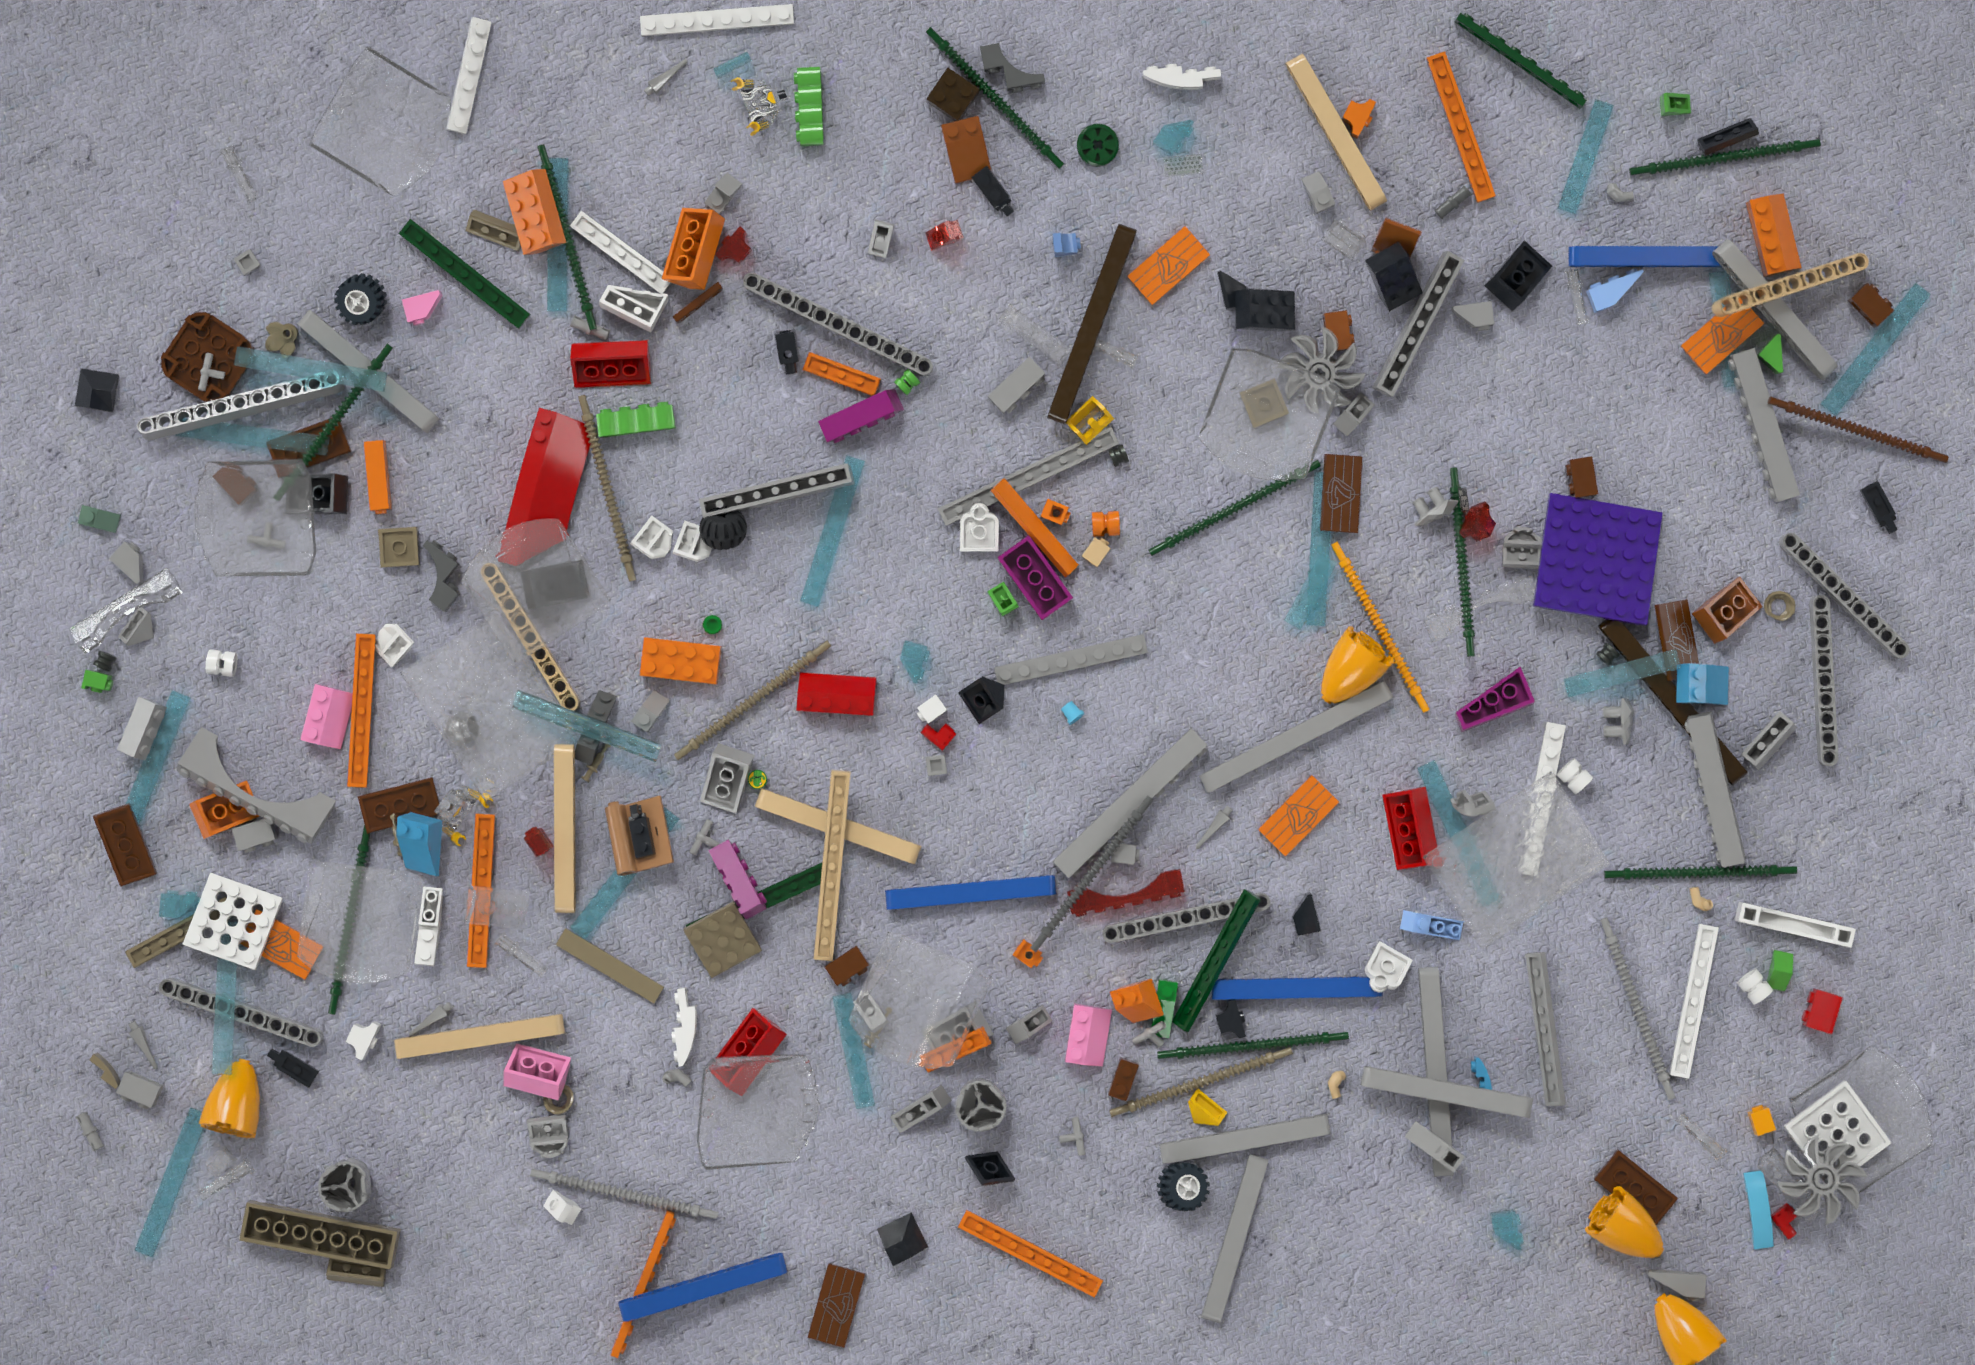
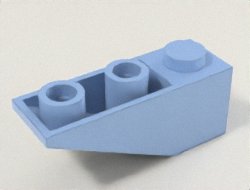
(1608, 294)
(1431, 925)

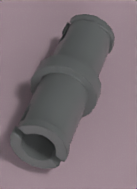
(1453, 202)

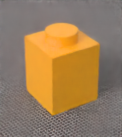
(1761, 1120)

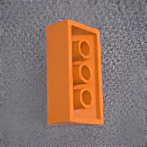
(1773, 234)
(693, 248)

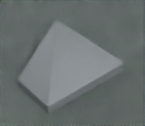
(138, 628)

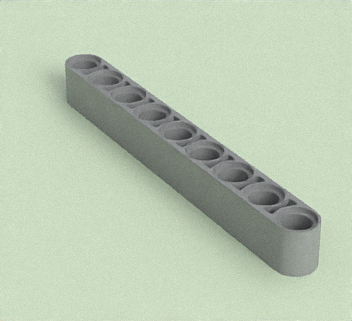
(1776, 311)
(353, 357)
(1853, 598)
(1828, 671)
(1176, 916)
(251, 1011)
(1446, 1091)
(1245, 1138)
(1234, 1238)

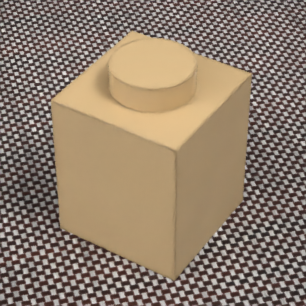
(1096, 551)

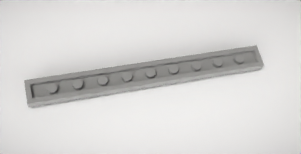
(1032, 474)

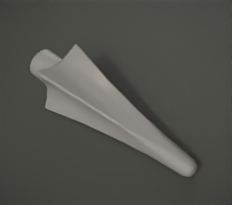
(657, 83)
(1220, 819)
(439, 1013)
(140, 1038)

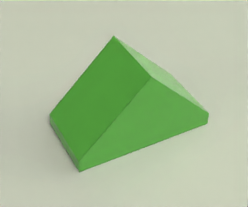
(1675, 104)
(1772, 354)
(1003, 599)
(1780, 970)

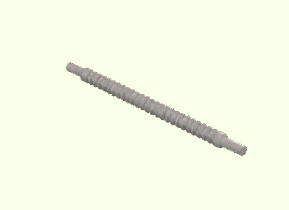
(1663, 1075)
(553, 1177)

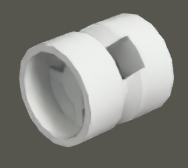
(215, 660)
(1575, 776)
(1754, 985)

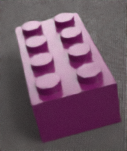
(1035, 577)

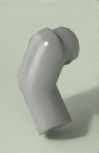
(1617, 195)
(676, 1075)

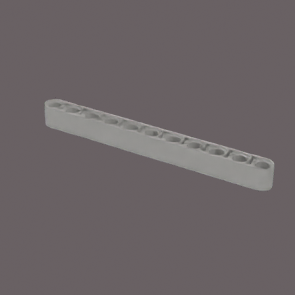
(831, 316)
(231, 403)
(1296, 736)
(1434, 1056)

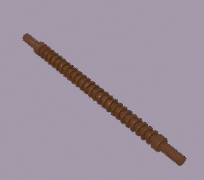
(1925, 451)

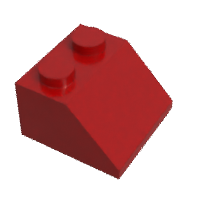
(1822, 1010)

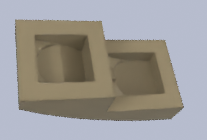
(109, 1075)

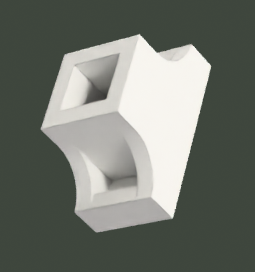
(363, 1038)
(562, 1208)

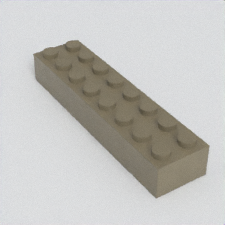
(320, 1234)

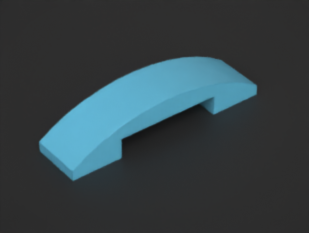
(1759, 1209)

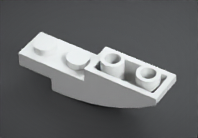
(1172, 76)
(429, 926)
(684, 1034)

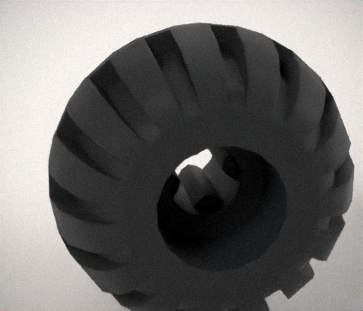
(723, 530)

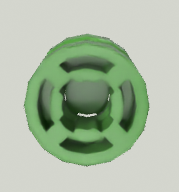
(910, 378)

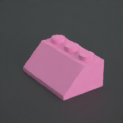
(327, 716)
(1088, 1035)
(536, 1071)

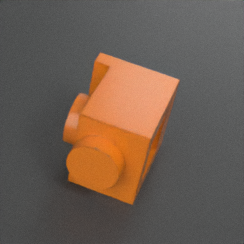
(1050, 506)
(1020, 953)

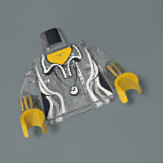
(760, 102)
(455, 808)

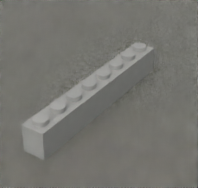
(1418, 323)
(1764, 425)
(779, 490)
(1716, 789)

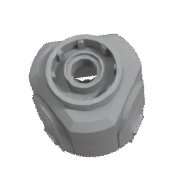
(982, 1116)
(337, 1192)

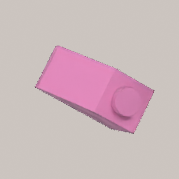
(421, 307)

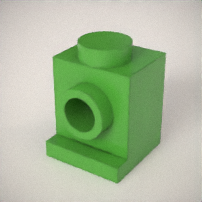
(97, 681)

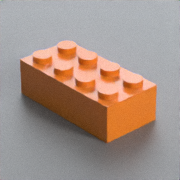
(534, 211)
(680, 660)

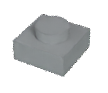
(247, 262)
(936, 765)

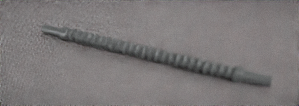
(1047, 930)

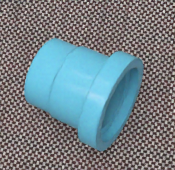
(1072, 712)

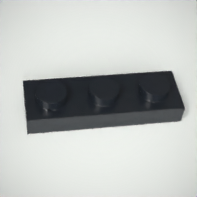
(1728, 136)

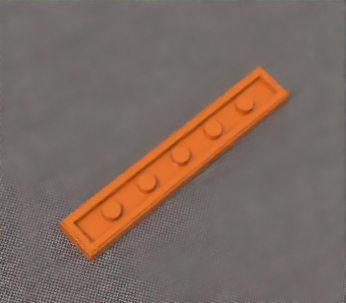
(1034, 527)

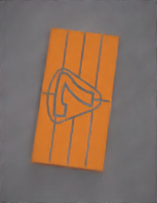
(1168, 265)
(1720, 337)
(1298, 815)
(282, 947)

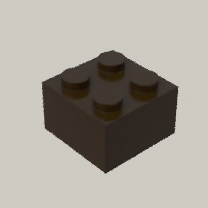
(952, 95)

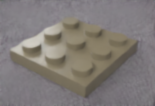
(722, 939)

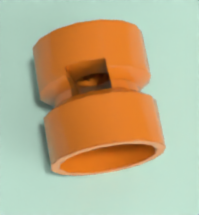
(1105, 523)

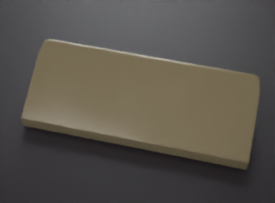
(493, 229)
(355, 1273)

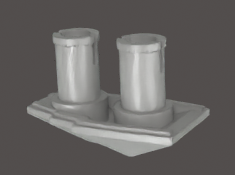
(1442, 507)
(1626, 714)

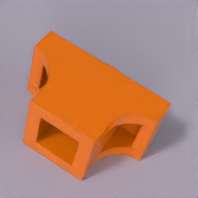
(1358, 116)

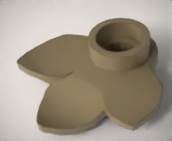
(279, 340)

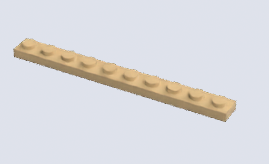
(831, 865)

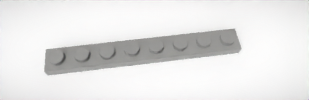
(1071, 659)
(1545, 1029)

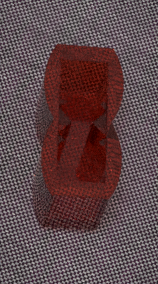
(538, 841)

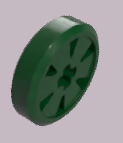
(1097, 133)

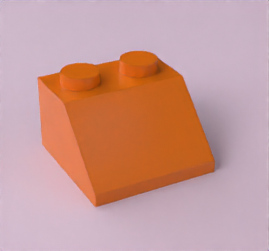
(1137, 1001)

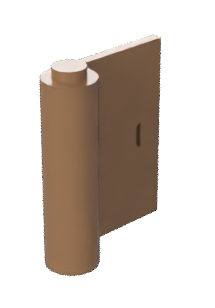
(621, 839)

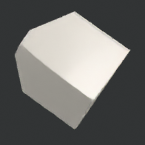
(653, 539)
(691, 544)
(393, 643)

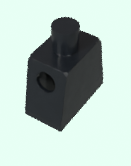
(786, 341)

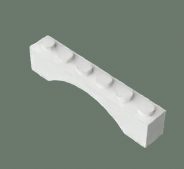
(1795, 924)

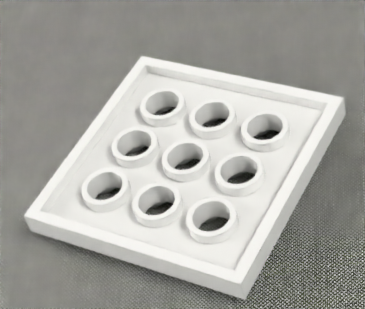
(238, 933)
(1854, 1108)

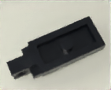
(993, 190)
(1880, 506)
(641, 833)
(293, 1067)

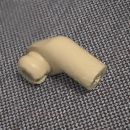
(1698, 901)
(1334, 1081)

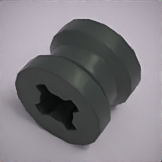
(1118, 455)
(1607, 654)
(104, 660)

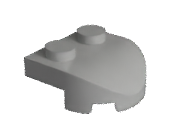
(1521, 549)
(1474, 804)
(548, 1135)

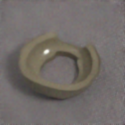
(1789, 601)
(559, 1110)

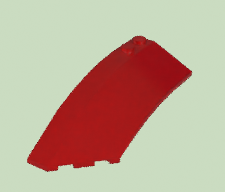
(550, 469)

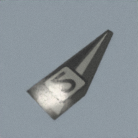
(1464, 501)

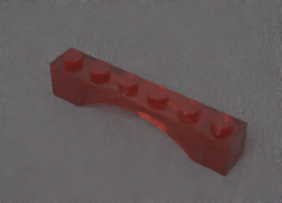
(1164, 884)

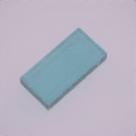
(732, 64)

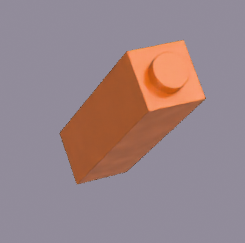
(377, 476)

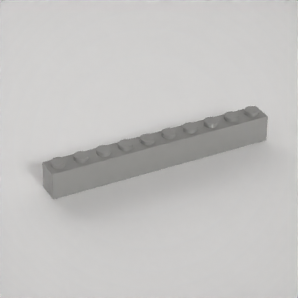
(1111, 820)

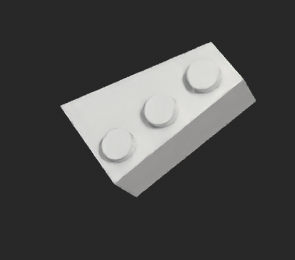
(634, 306)

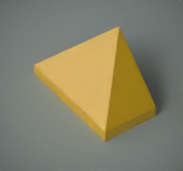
(1205, 1110)

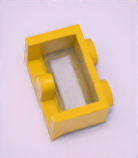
(1089, 420)

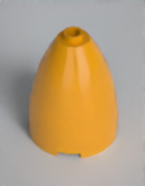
(1353, 666)
(234, 1103)
(1624, 1225)
(1685, 1330)

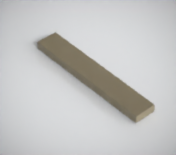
(164, 940)
(609, 965)

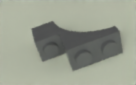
(1016, 80)
(444, 594)
(600, 710)

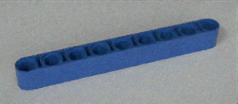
(1642, 256)
(970, 892)
(1293, 988)
(702, 1287)

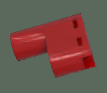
(941, 738)
(1782, 1218)

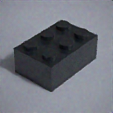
(1393, 276)
(1265, 310)

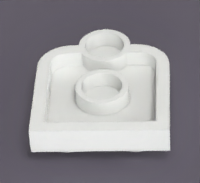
(979, 529)
(1386, 968)

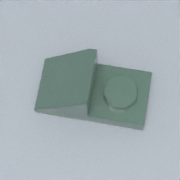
(99, 518)

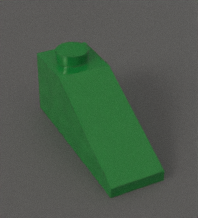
(1166, 994)

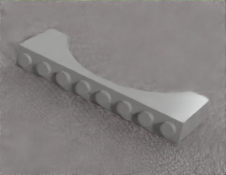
(299, 818)

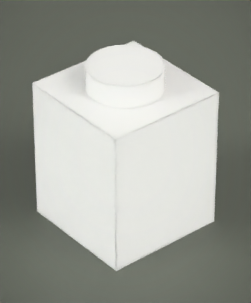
(931, 709)

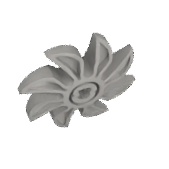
(1327, 362)
(1831, 1179)

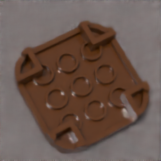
(186, 355)

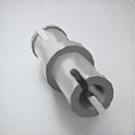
(582, 325)
(89, 1131)

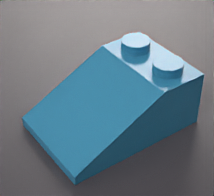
(1702, 684)
(420, 842)

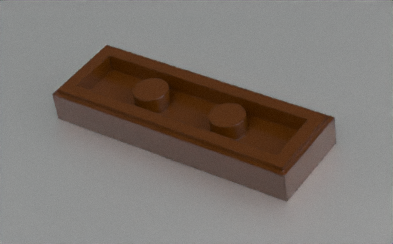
(698, 302)

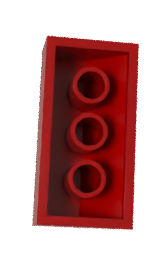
(610, 363)
(836, 694)
(1410, 826)
(753, 1037)

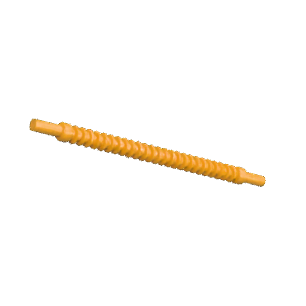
(1414, 689)

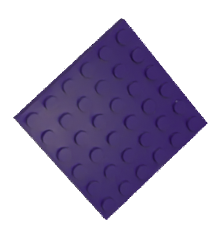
(1597, 559)

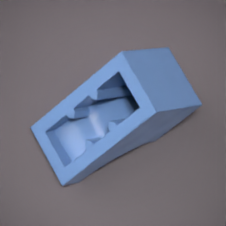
(1065, 244)

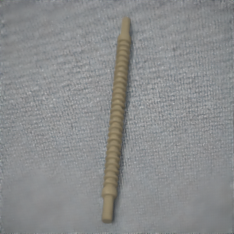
(587, 417)
(811, 656)
(1133, 1105)

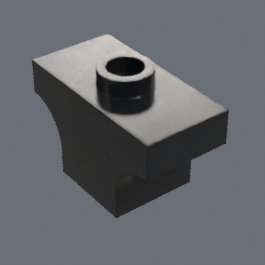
(1231, 1019)

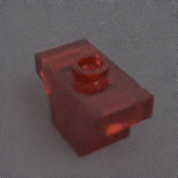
(944, 234)
(734, 247)
(1478, 522)

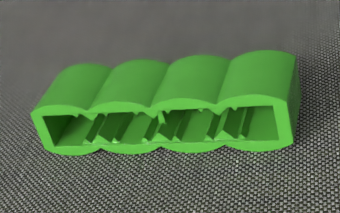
(810, 106)
(635, 420)

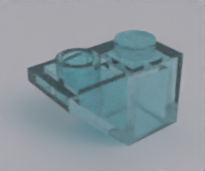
(1171, 136)
(912, 658)
(177, 905)
(1505, 1226)

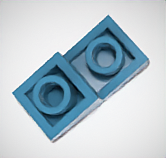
(1480, 1071)

